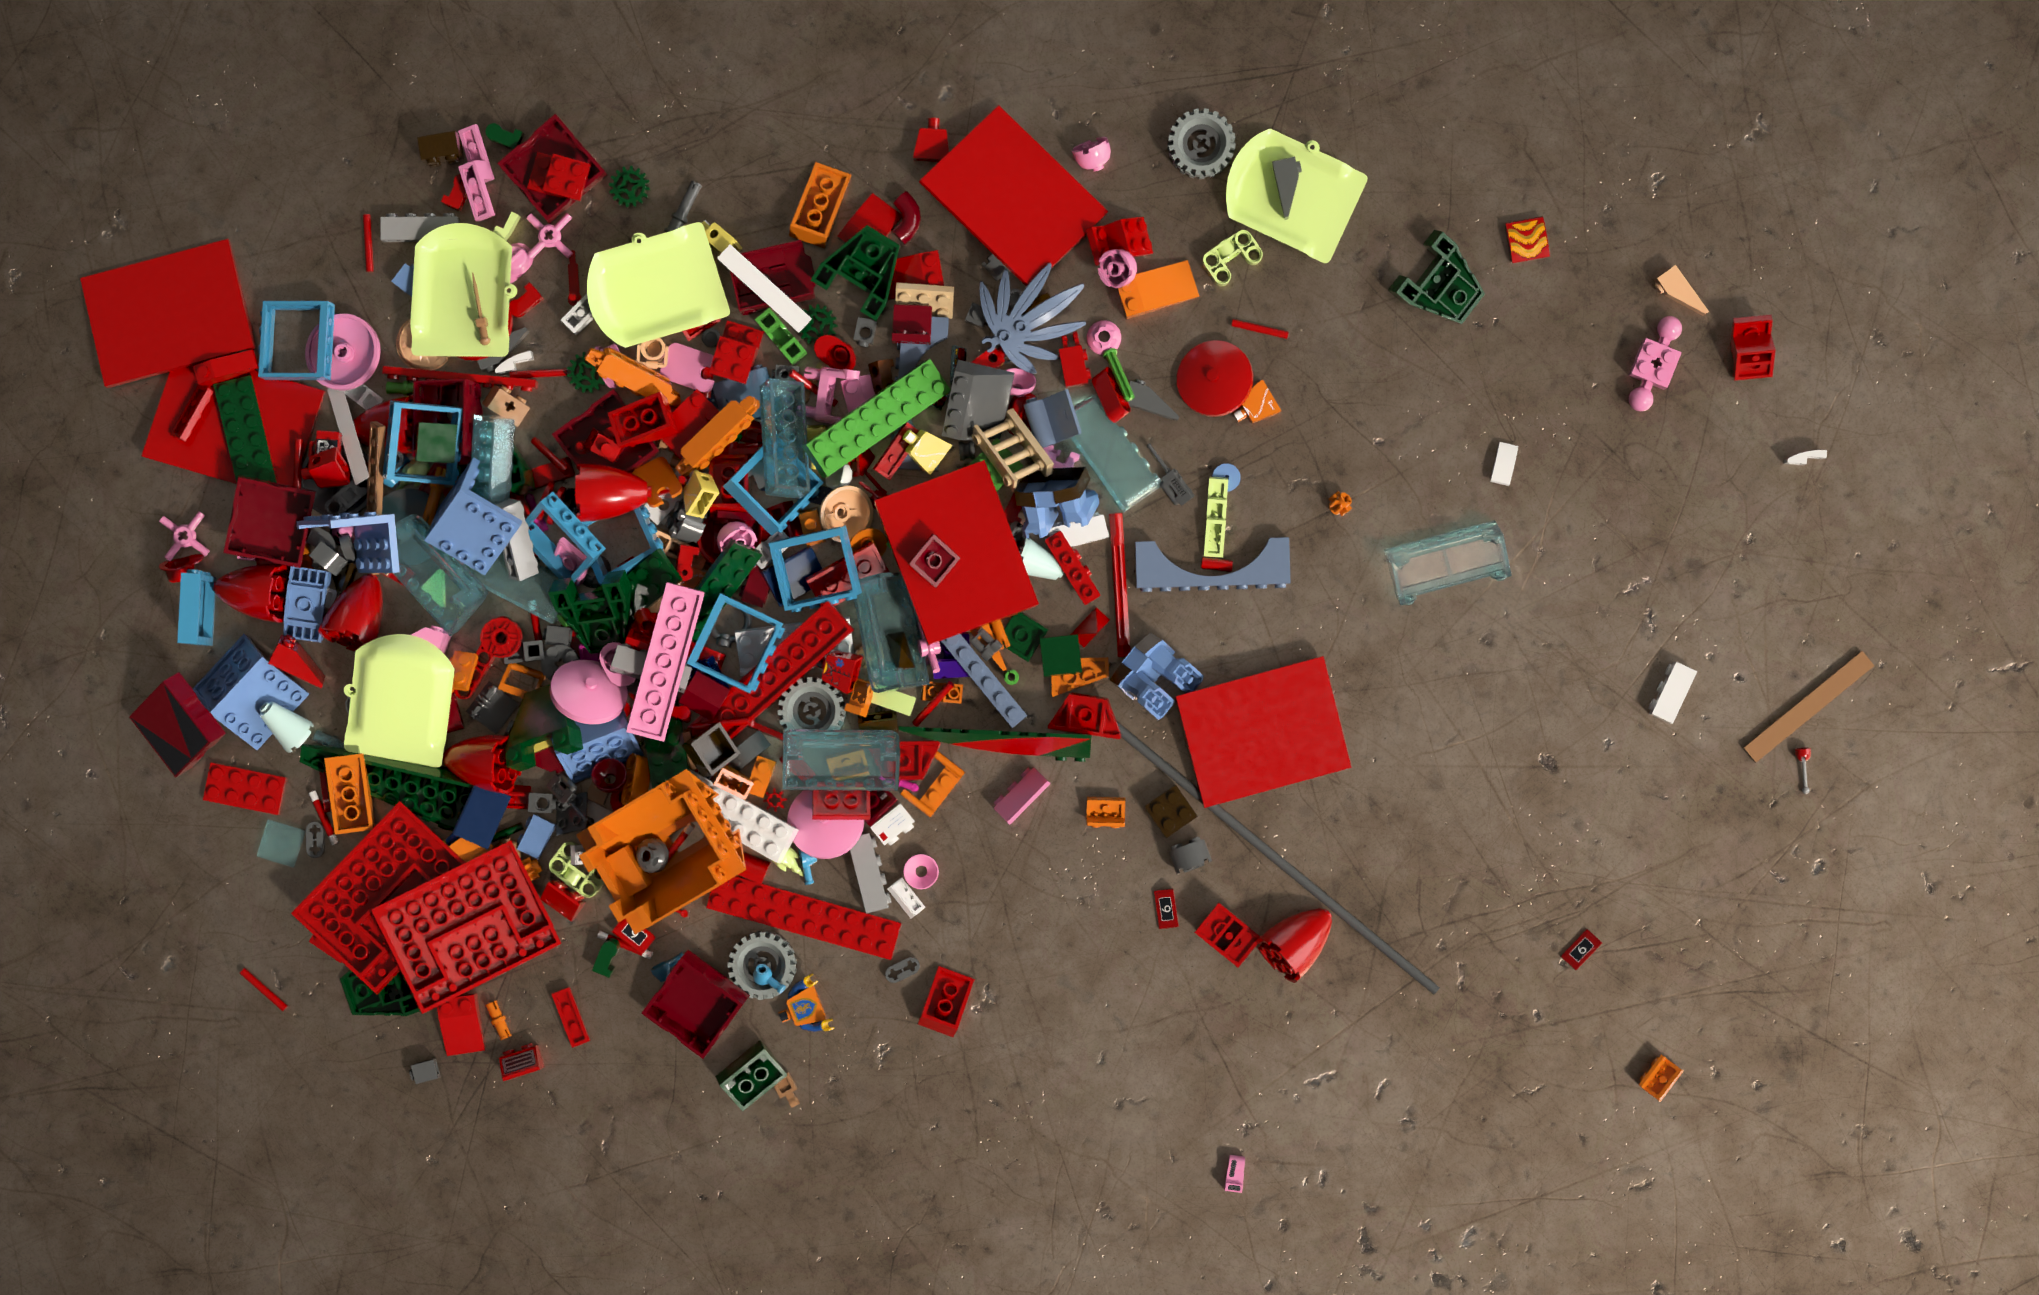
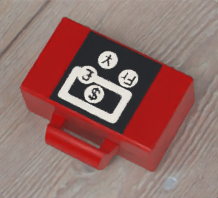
(325, 441)

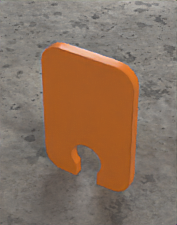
(660, 477)

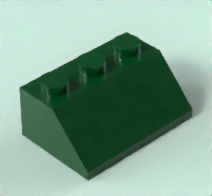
(751, 1075)

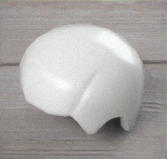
(840, 478)

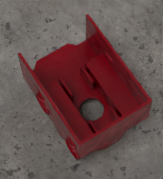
(788, 270)
(448, 392)

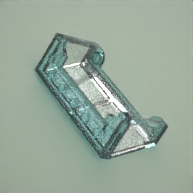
(1447, 561)

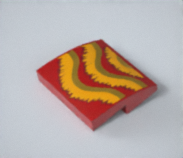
(1527, 239)

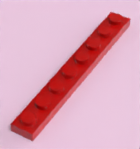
(488, 381)

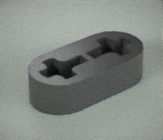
(348, 548)
(310, 839)
(904, 974)

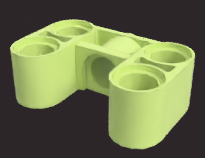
(1227, 251)
(572, 876)

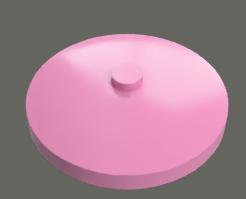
(353, 353)
(586, 693)
(821, 837)

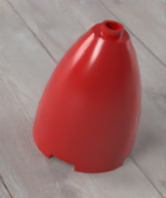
(380, 414)
(608, 492)
(250, 591)
(355, 614)
(482, 763)
(1296, 942)

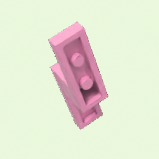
(476, 173)

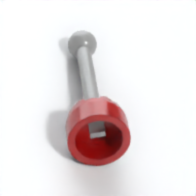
(1803, 755)

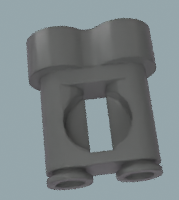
(992, 647)

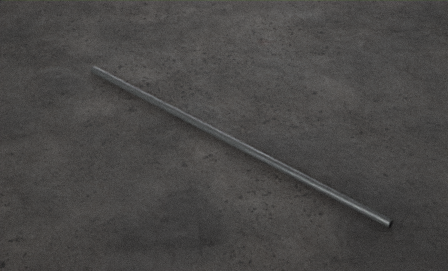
(1280, 862)

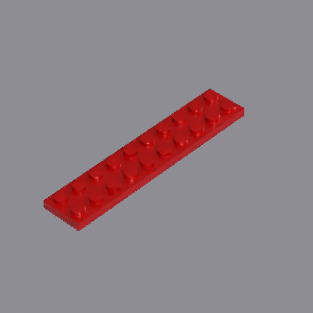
(785, 667)
(806, 916)

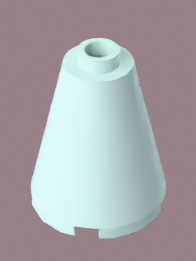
(1038, 560)
(285, 725)

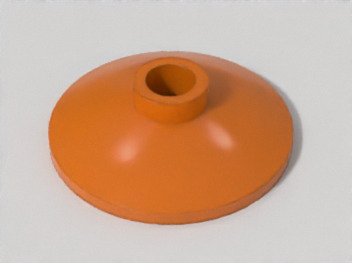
(870, 535)

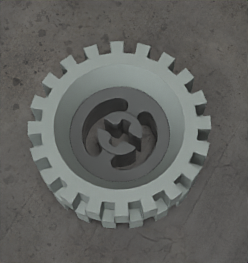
(1214, 128)
(803, 691)
(748, 948)

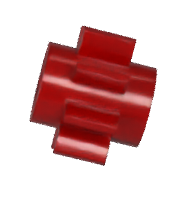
(778, 795)

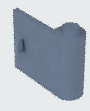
(734, 391)
(1052, 418)

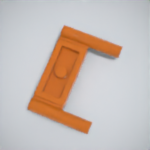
(939, 789)

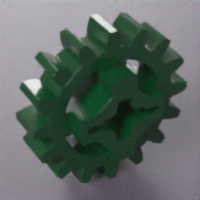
(638, 184)
(825, 322)
(581, 377)

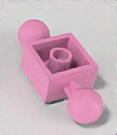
(1669, 329)

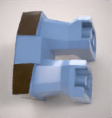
(1043, 494)
(1143, 668)

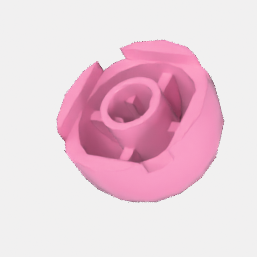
(1092, 154)
(1117, 268)
(737, 531)

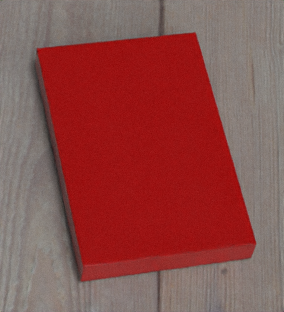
(840, 805)

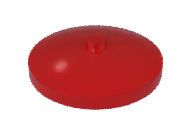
(1214, 378)

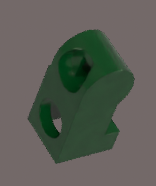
(503, 137)
(605, 957)

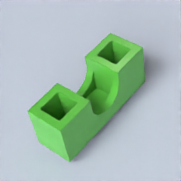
(781, 336)

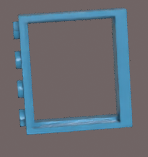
(325, 339)
(392, 443)
(756, 509)
(572, 527)
(650, 532)
(782, 578)
(196, 608)
(769, 649)

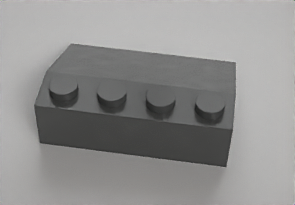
(976, 398)

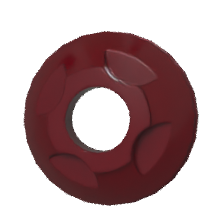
(605, 768)

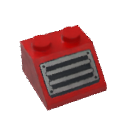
(520, 1062)

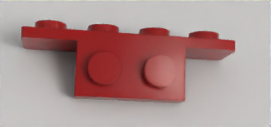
(1072, 567)

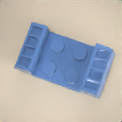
(305, 603)

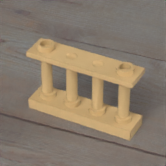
(1022, 436)

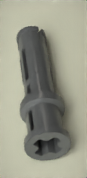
(679, 217)

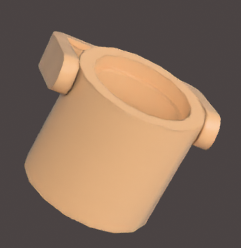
(653, 351)

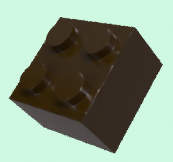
(440, 148)
(711, 749)
(1170, 811)

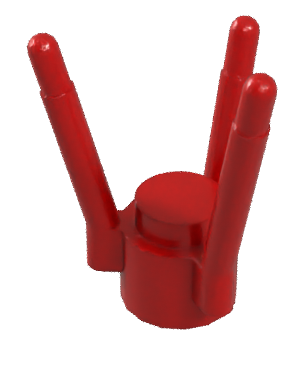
(875, 494)

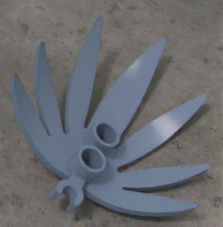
(1015, 328)

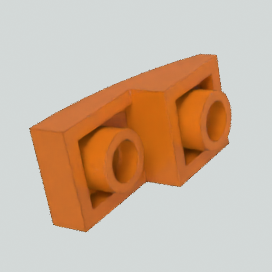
(954, 695)

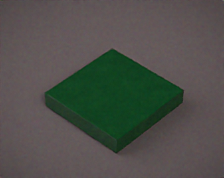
(436, 442)
(1023, 635)
(1060, 655)

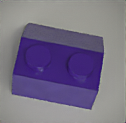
(948, 664)

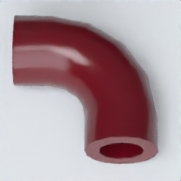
(910, 217)

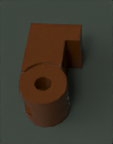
(881, 374)

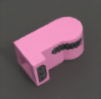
(1235, 1174)

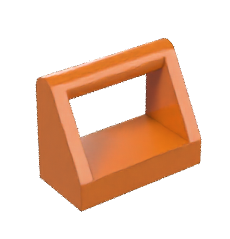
(523, 669)

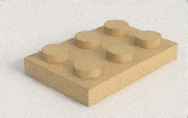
(937, 296)

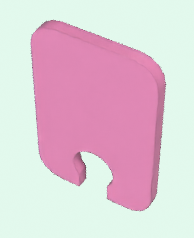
(686, 366)

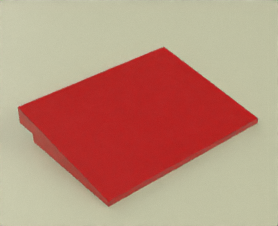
(1013, 196)
(167, 313)
(287, 413)
(970, 520)
(1263, 732)
(382, 866)
(466, 927)

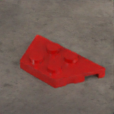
(1086, 716)
(916, 758)

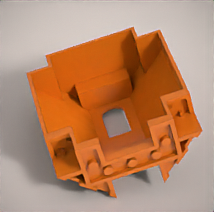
(691, 873)

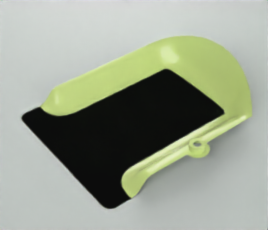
(1321, 202)
(656, 286)
(445, 297)
(400, 700)

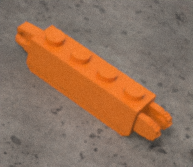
(631, 374)
(717, 435)

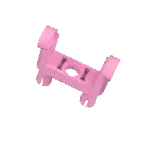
(827, 379)

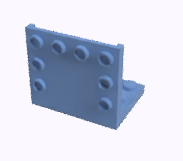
(470, 525)
(373, 542)
(241, 685)
(600, 743)

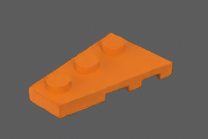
(1092, 670)

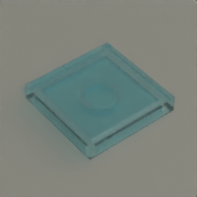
(281, 843)

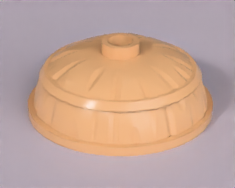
(404, 346)
(855, 510)

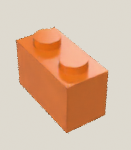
(762, 775)

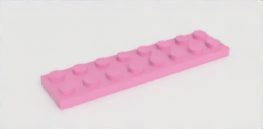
(665, 661)

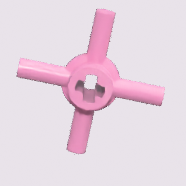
(543, 230)
(191, 540)
(929, 652)

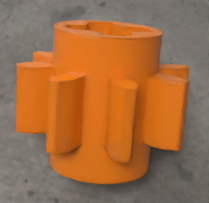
(1340, 503)
(532, 867)

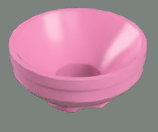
(1094, 342)
(1023, 380)
(910, 871)

